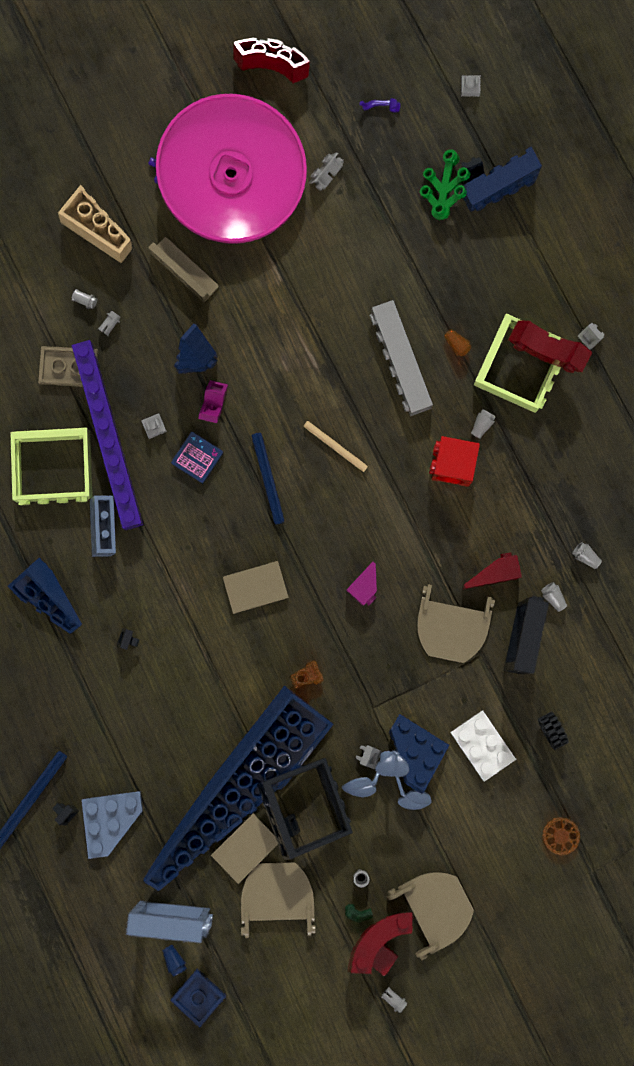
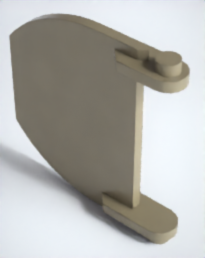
(452, 630)
(277, 893)
(438, 907)

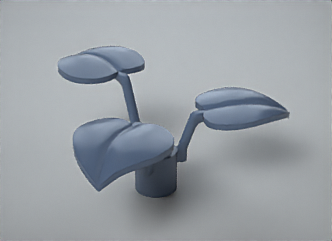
(390, 765)

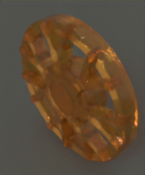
(561, 836)

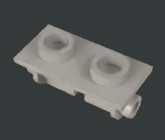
(330, 164)

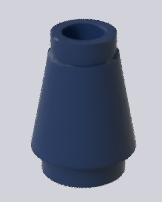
(174, 962)

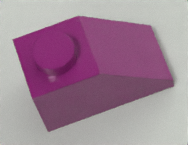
(365, 586)

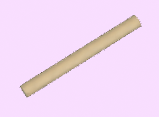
(335, 446)

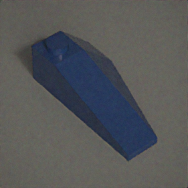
(195, 352)
(42, 589)

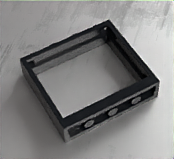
(526, 636)
(276, 819)

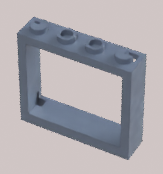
(169, 921)

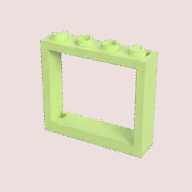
(510, 321)
(49, 435)

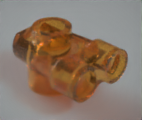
(310, 673)

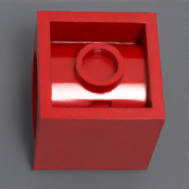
(454, 461)

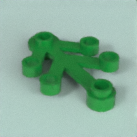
(446, 186)

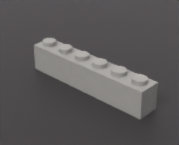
(401, 357)

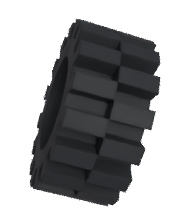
(553, 730)

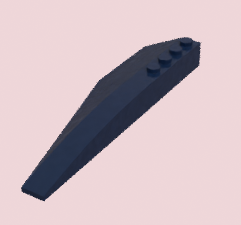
(272, 746)

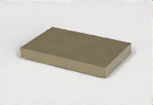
(59, 367)
(255, 587)
(245, 848)

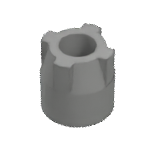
(361, 883)

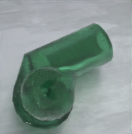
(357, 916)

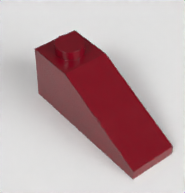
(499, 571)

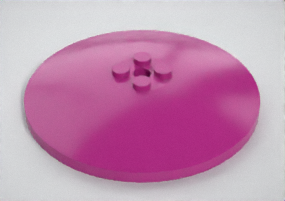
(239, 136)

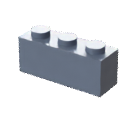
(102, 526)

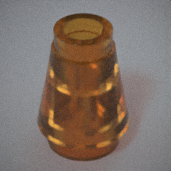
(458, 343)

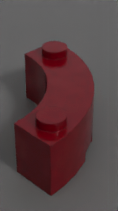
(272, 56)
(562, 353)
(374, 938)

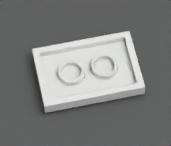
(483, 745)

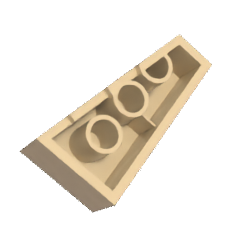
(93, 224)

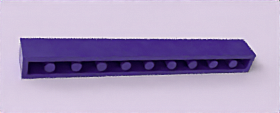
(107, 435)

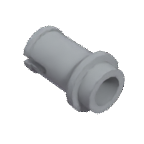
(82, 298)
(110, 321)
(395, 1001)

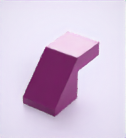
(213, 401)

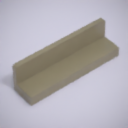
(184, 269)

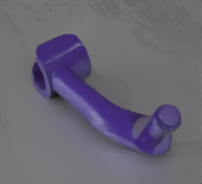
(394, 106)

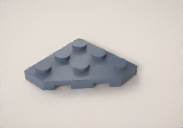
(109, 820)

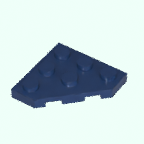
(419, 749)

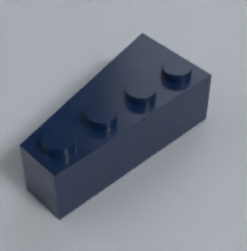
(502, 180)

